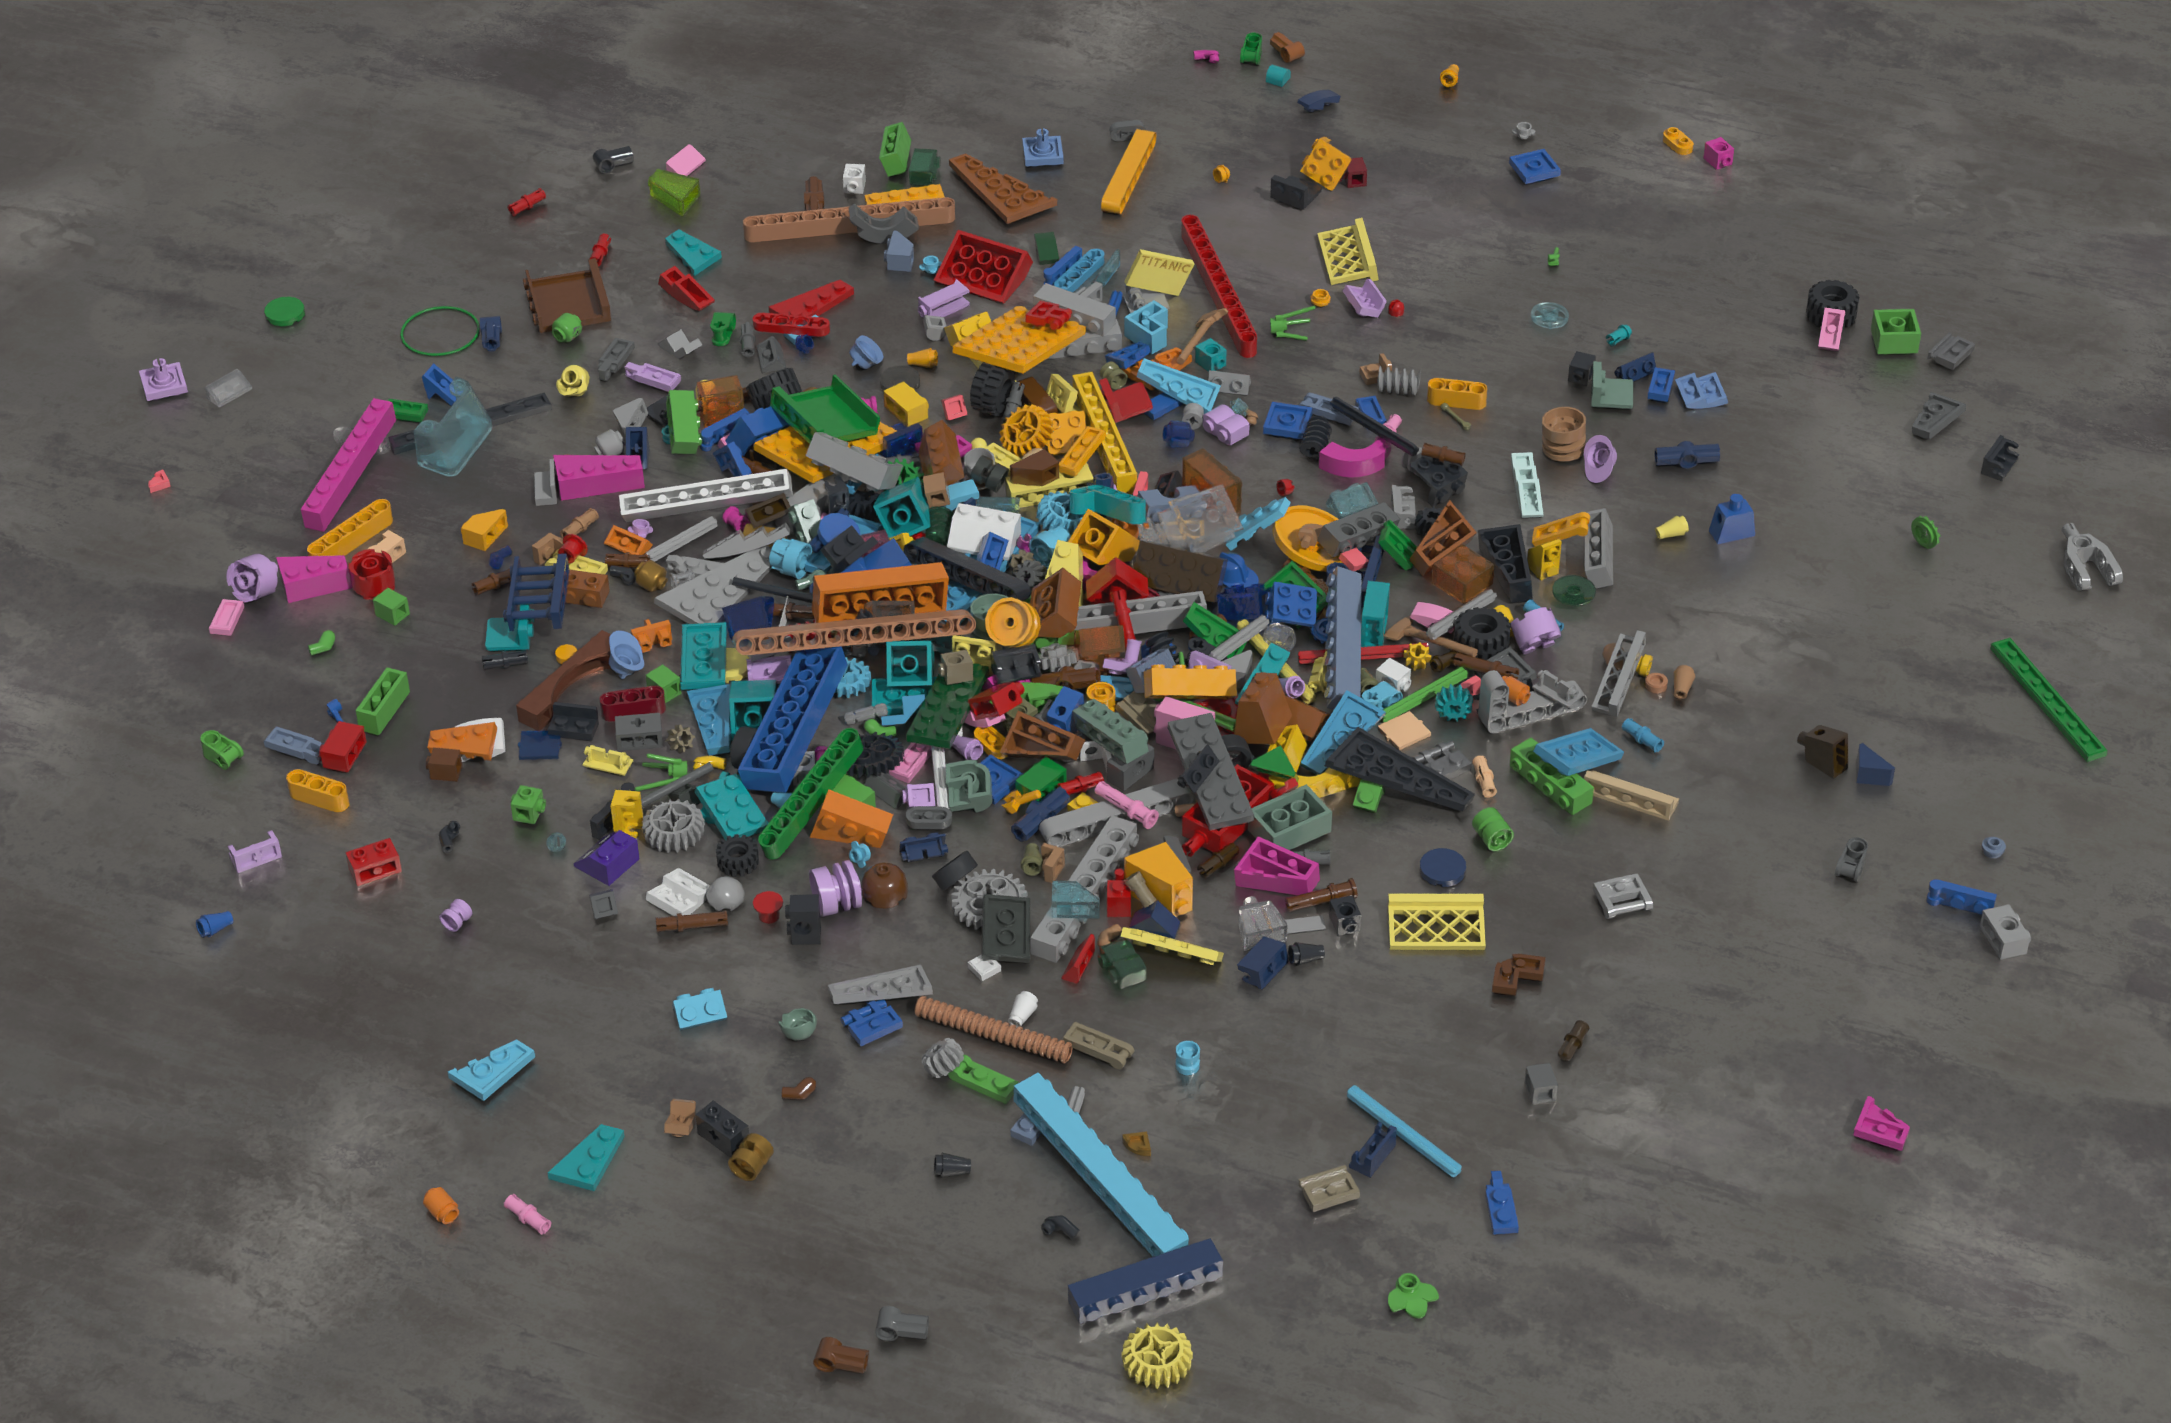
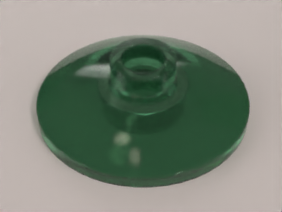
(1574, 590)

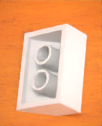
(974, 522)

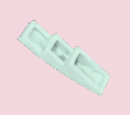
(1526, 485)

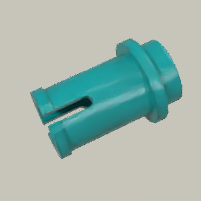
(1623, 332)

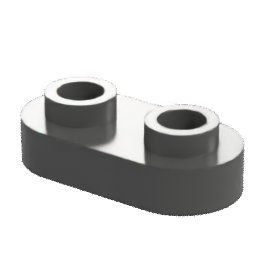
(928, 817)

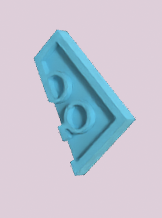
(1258, 518)
(491, 1072)

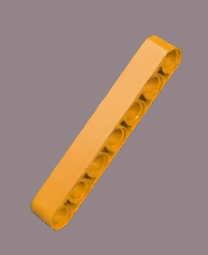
(1128, 171)

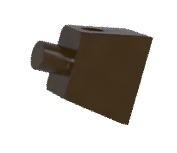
(1826, 749)

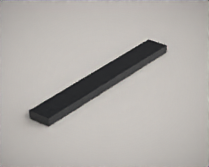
(498, 414)

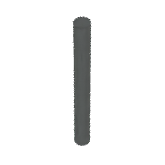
(676, 784)

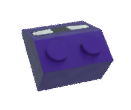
(609, 857)

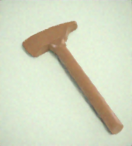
(1203, 323)
(1404, 628)

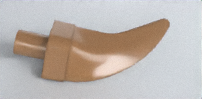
(1308, 534)

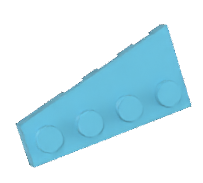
(1179, 384)

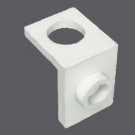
(1099, 754)

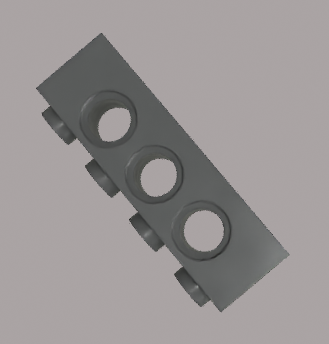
(1356, 529)

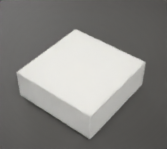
(984, 968)

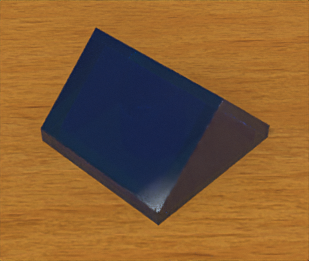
(749, 614)

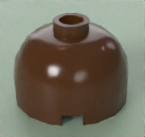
(884, 885)

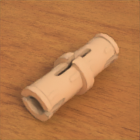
(1484, 776)

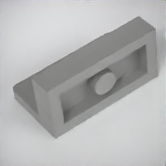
(546, 486)

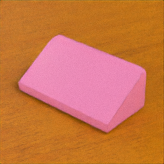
(685, 161)

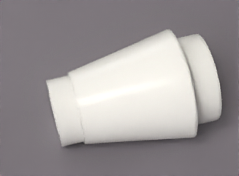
(1023, 1007)

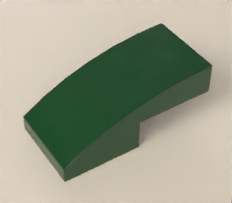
(1046, 248)

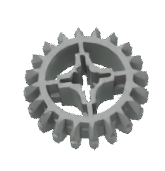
(687, 826)

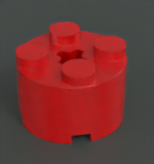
(371, 573)

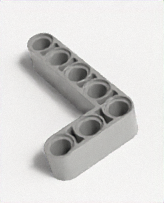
(1500, 714)

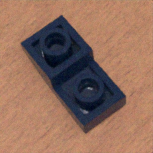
(1317, 99)

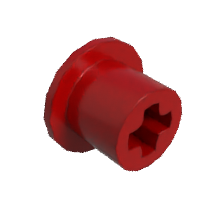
(573, 547)
(768, 906)

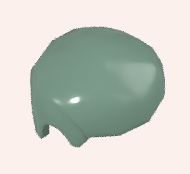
(798, 1024)

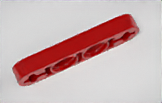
(769, 323)

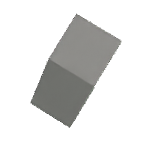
(678, 344)

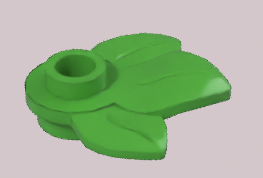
(1411, 1295)

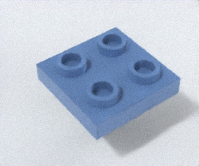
(1042, 149)

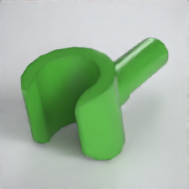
(1553, 259)

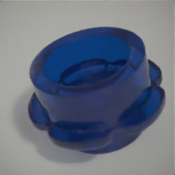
(804, 343)

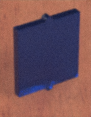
(539, 745)

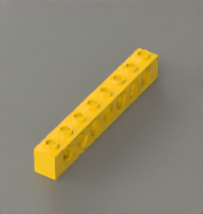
(1112, 449)

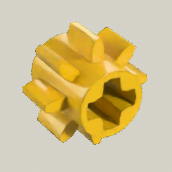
(1417, 656)

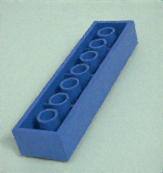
(792, 719)

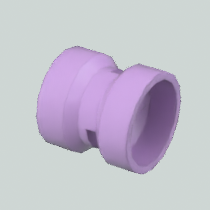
(455, 915)

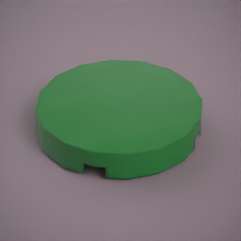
(284, 311)

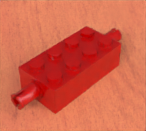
(1194, 825)

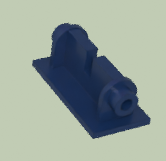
(1637, 368)
(933, 844)

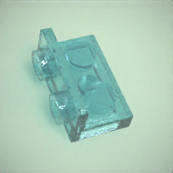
(1352, 500)

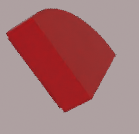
(1289, 786)

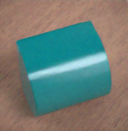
(1277, 75)

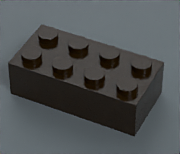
(1180, 569)

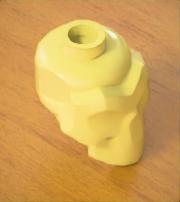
(573, 381)

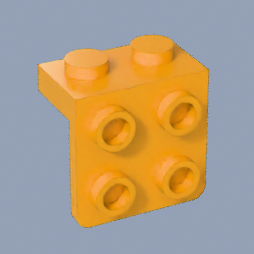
(1325, 163)
(1066, 431)

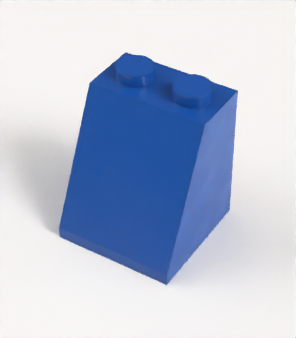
(886, 556)

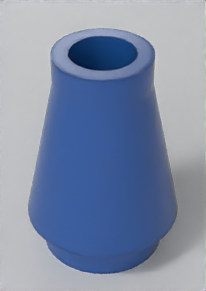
(210, 924)

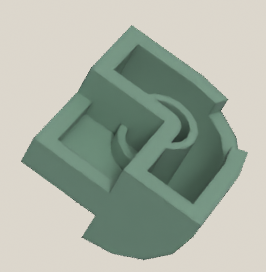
(968, 785)

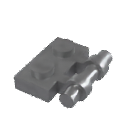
(1449, 764)

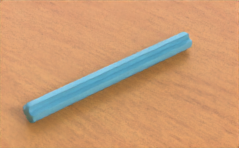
(1404, 1131)

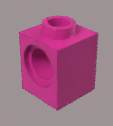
(1718, 153)

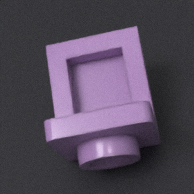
(918, 795)

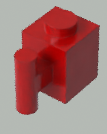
(1118, 896)

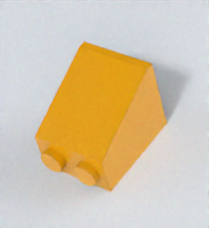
(1103, 540)
(1164, 877)

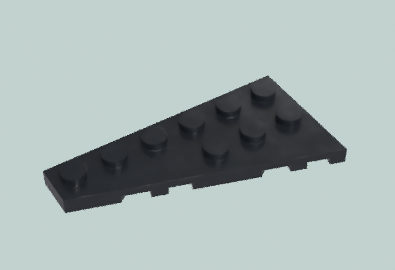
(1382, 764)

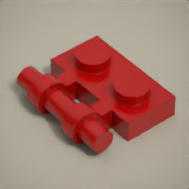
(1048, 313)

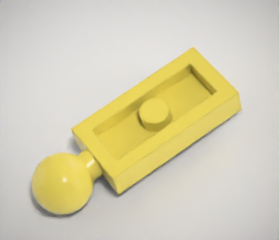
(1001, 455)

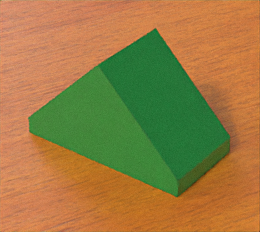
(1275, 764)

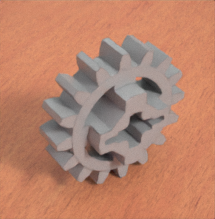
(1057, 656)

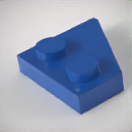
(1129, 355)

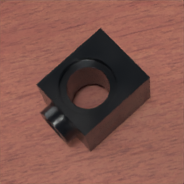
(1581, 368)
(1345, 915)

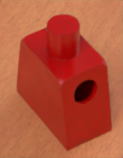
(1003, 698)

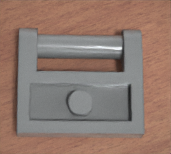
(1619, 890)

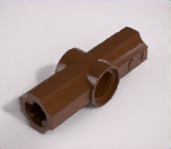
(814, 194)
(1071, 677)

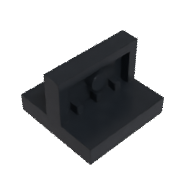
(846, 549)

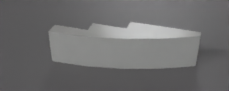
(738, 543)

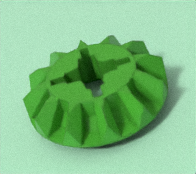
(1919, 527)

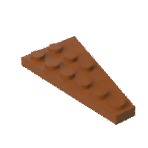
(1003, 193)

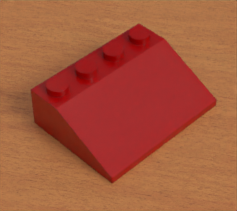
(984, 266)

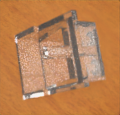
(1206, 518)

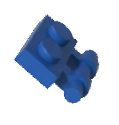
(872, 1021)

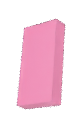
(226, 617)

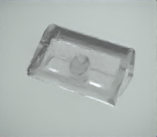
(227, 388)

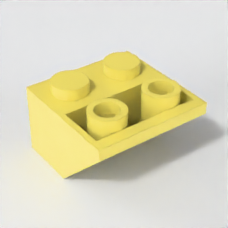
(978, 649)

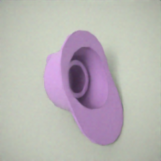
(1599, 458)

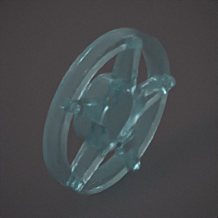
(1549, 315)

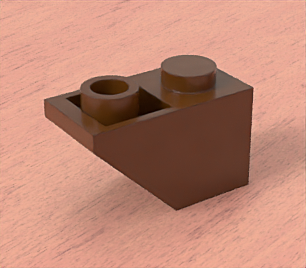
(1035, 469)

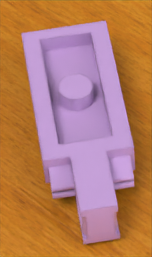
(653, 376)

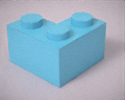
(1148, 326)

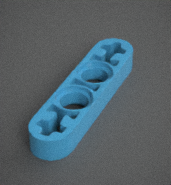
(1067, 283)

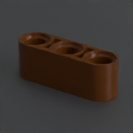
(1036, 395)

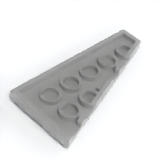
(704, 596)

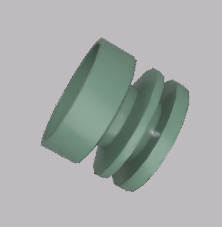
(979, 611)

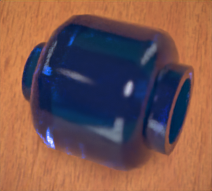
(1178, 434)

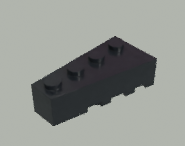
(1506, 550)

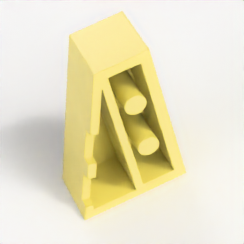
(1070, 558)

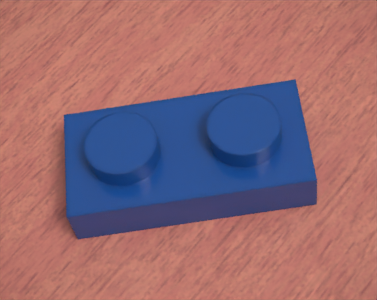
(1661, 384)

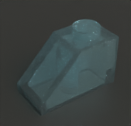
(1073, 901)

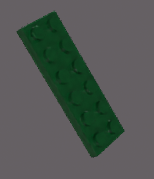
(945, 710)

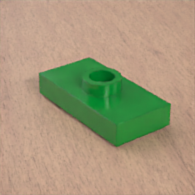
(409, 410)

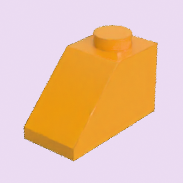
(484, 529)

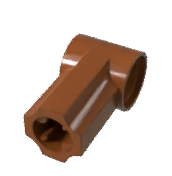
(1288, 50)

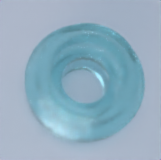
(1239, 407)

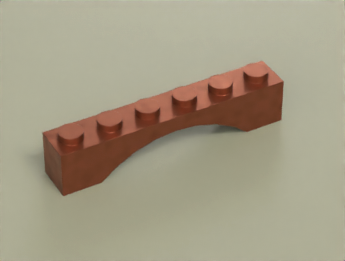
(537, 706)

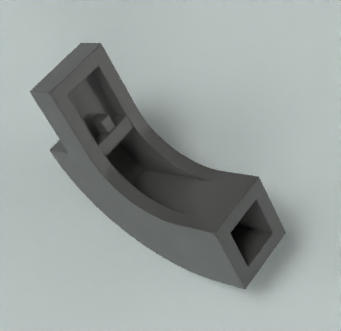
(880, 229)

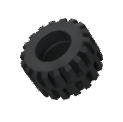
(1834, 296)
(761, 389)
(991, 389)
(1483, 630)

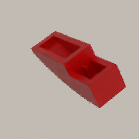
(685, 289)

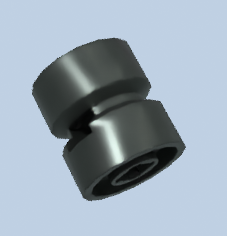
(995, 477)

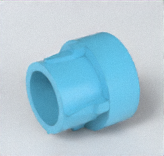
(1044, 544)
(790, 557)

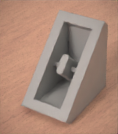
(631, 414)
(1243, 666)

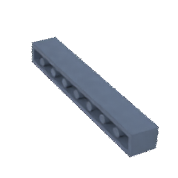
(1344, 635)

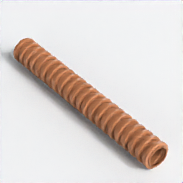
(995, 1029)

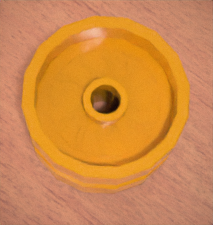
(1004, 614)

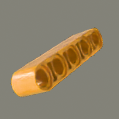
(354, 530)

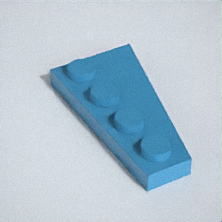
(713, 717)

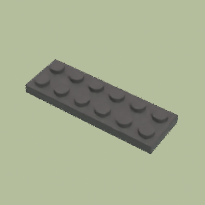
(1221, 793)

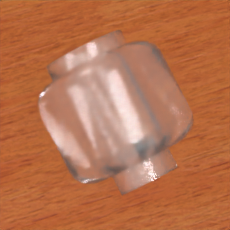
(1280, 635)

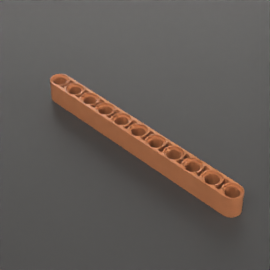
(837, 220)
(844, 628)

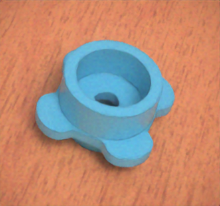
(930, 264)
(859, 853)

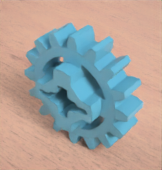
(854, 679)

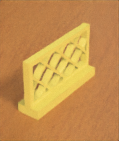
(1362, 250)
(1436, 906)

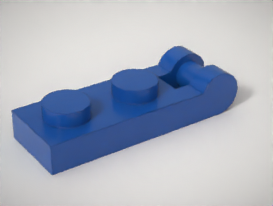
(1060, 267)
(716, 431)
(1959, 897)

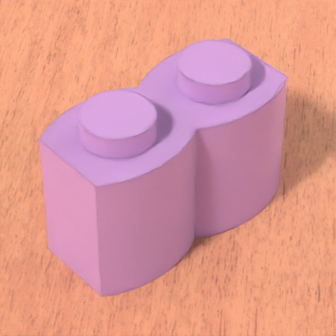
(1226, 424)

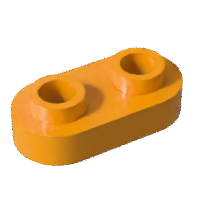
(1678, 141)
(991, 741)

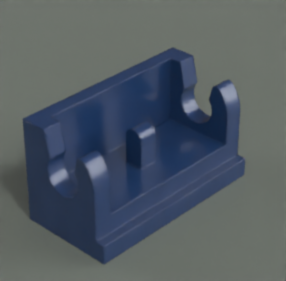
(1263, 962)
(1374, 1151)

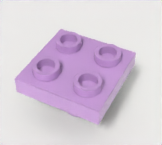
(163, 380)
(1119, 665)

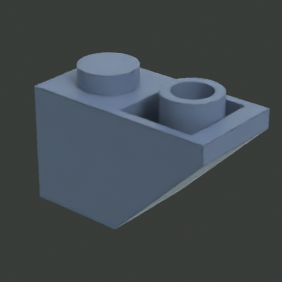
(899, 253)

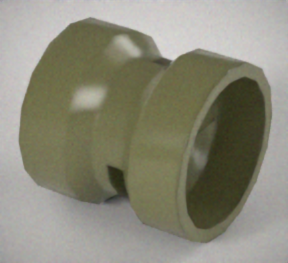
(1116, 377)

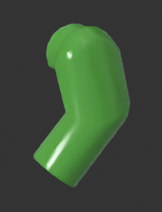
(325, 643)

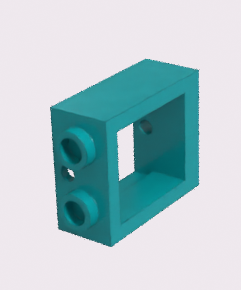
(1375, 614)

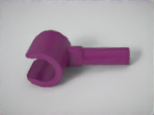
(1024, 544)

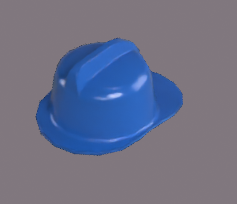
(1237, 571)

